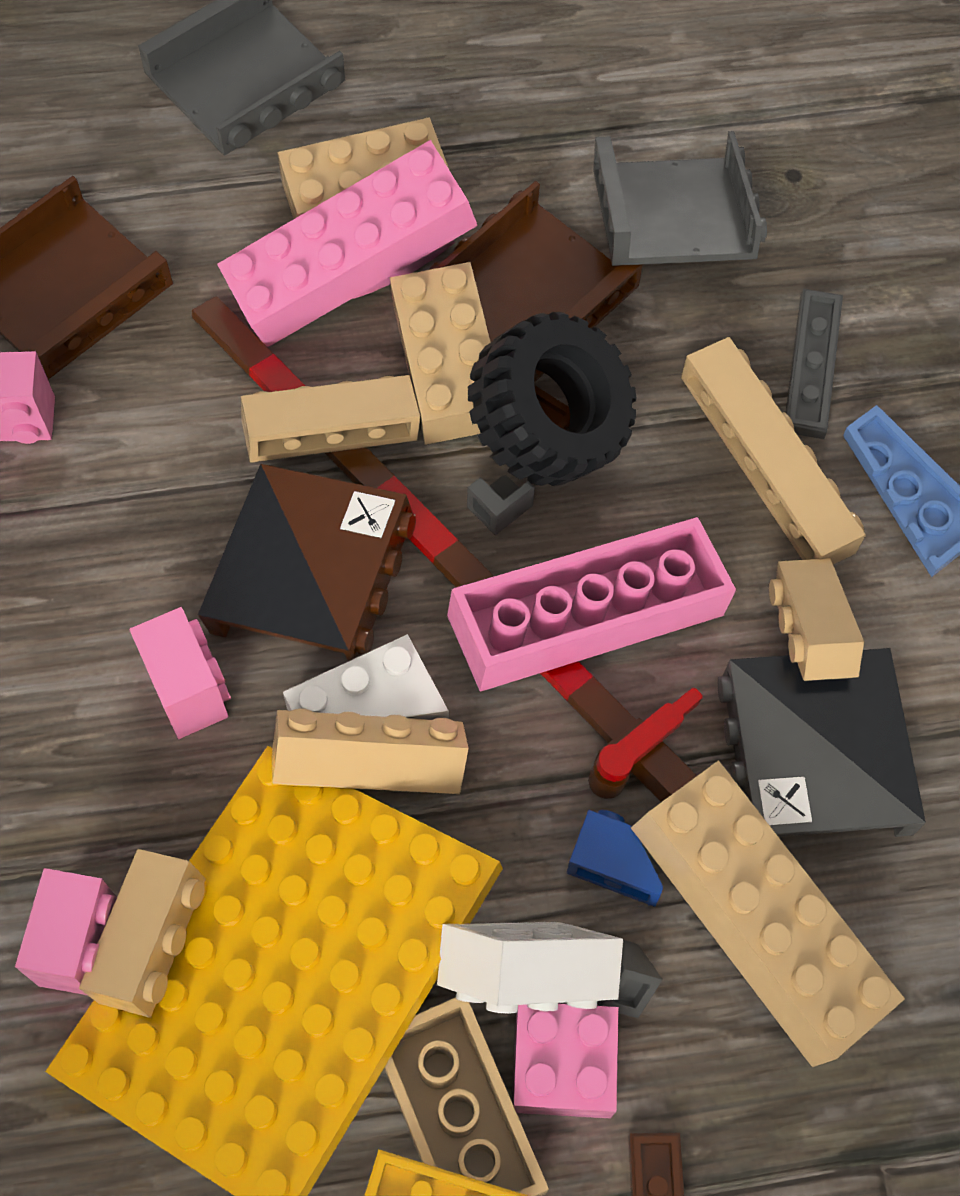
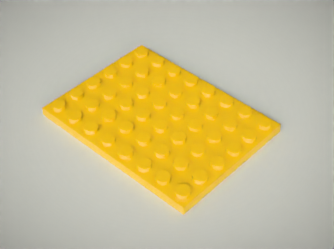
(287, 984)

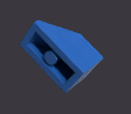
(614, 858)

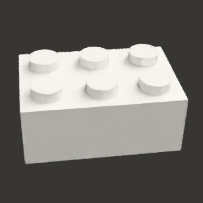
(529, 965)

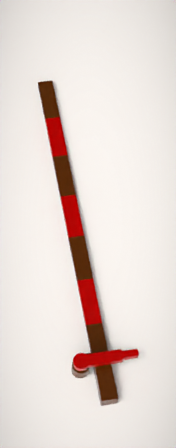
(631, 742)

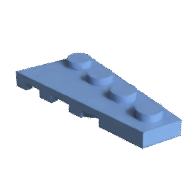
(911, 485)

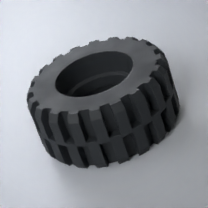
(588, 375)

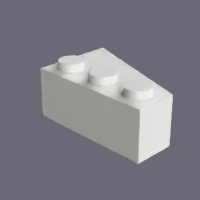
(374, 684)

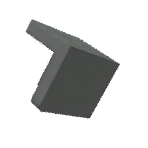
(500, 502)
(637, 982)

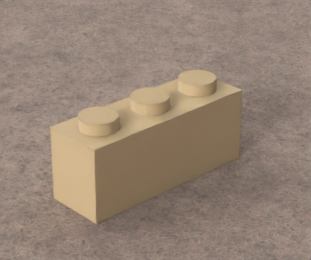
(817, 619)
(144, 933)

